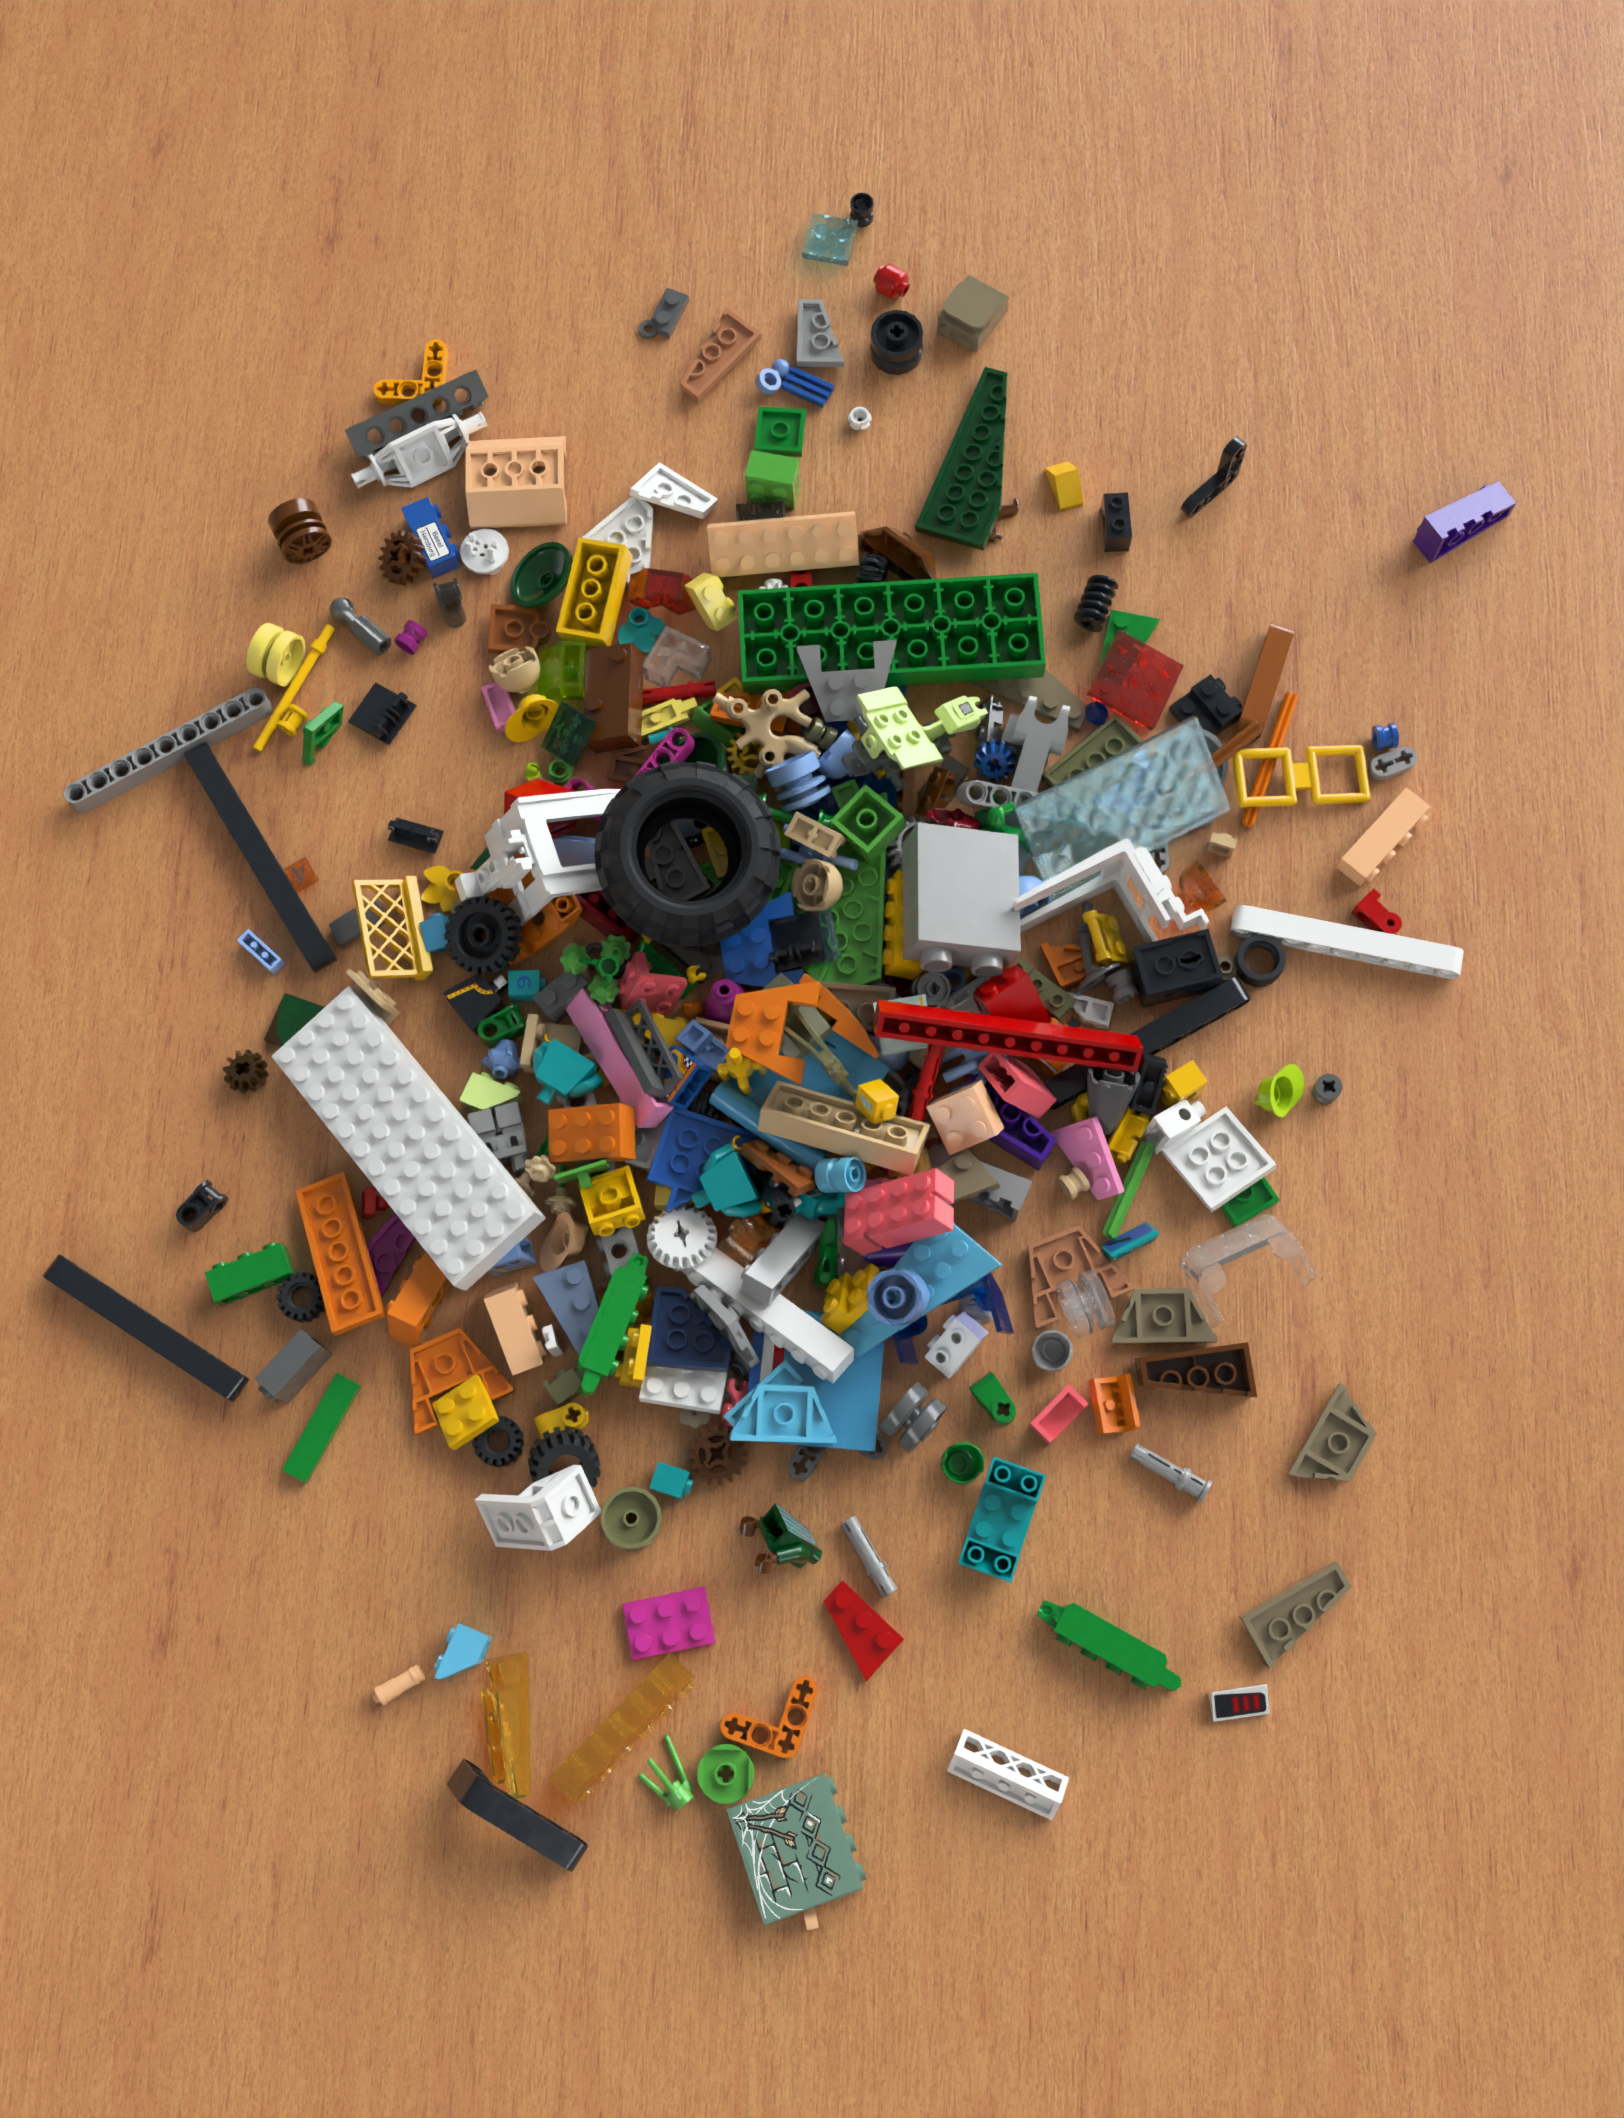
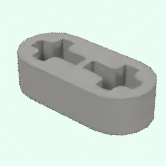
(1390, 758)

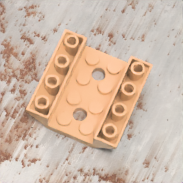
(516, 493)

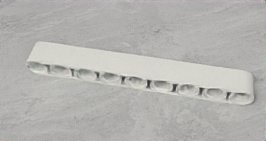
(1348, 941)

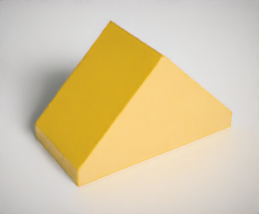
(1065, 485)

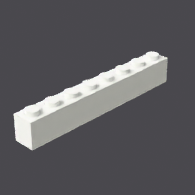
(781, 1321)

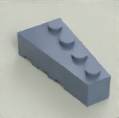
(572, 1299)

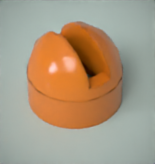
(693, 1008)

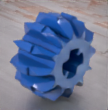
(987, 755)

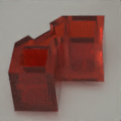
(660, 587)

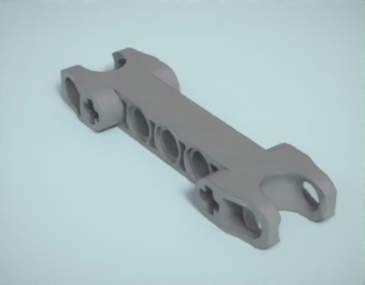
(1037, 742)

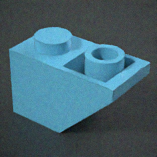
(465, 1650)

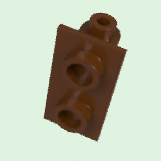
(939, 782)

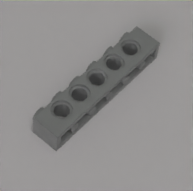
(475, 398)

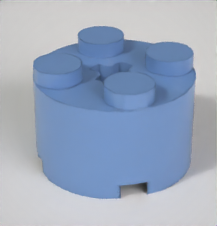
(882, 1296)

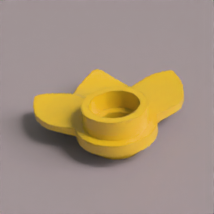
(441, 887)

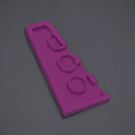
(388, 1250)

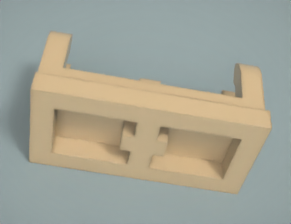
(814, 835)

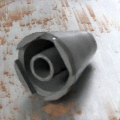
(1110, 1095)

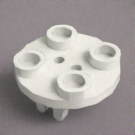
(474, 547)

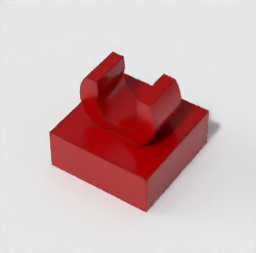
(371, 1203)

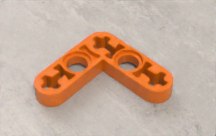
(774, 1733)

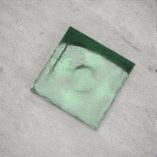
(568, 734)

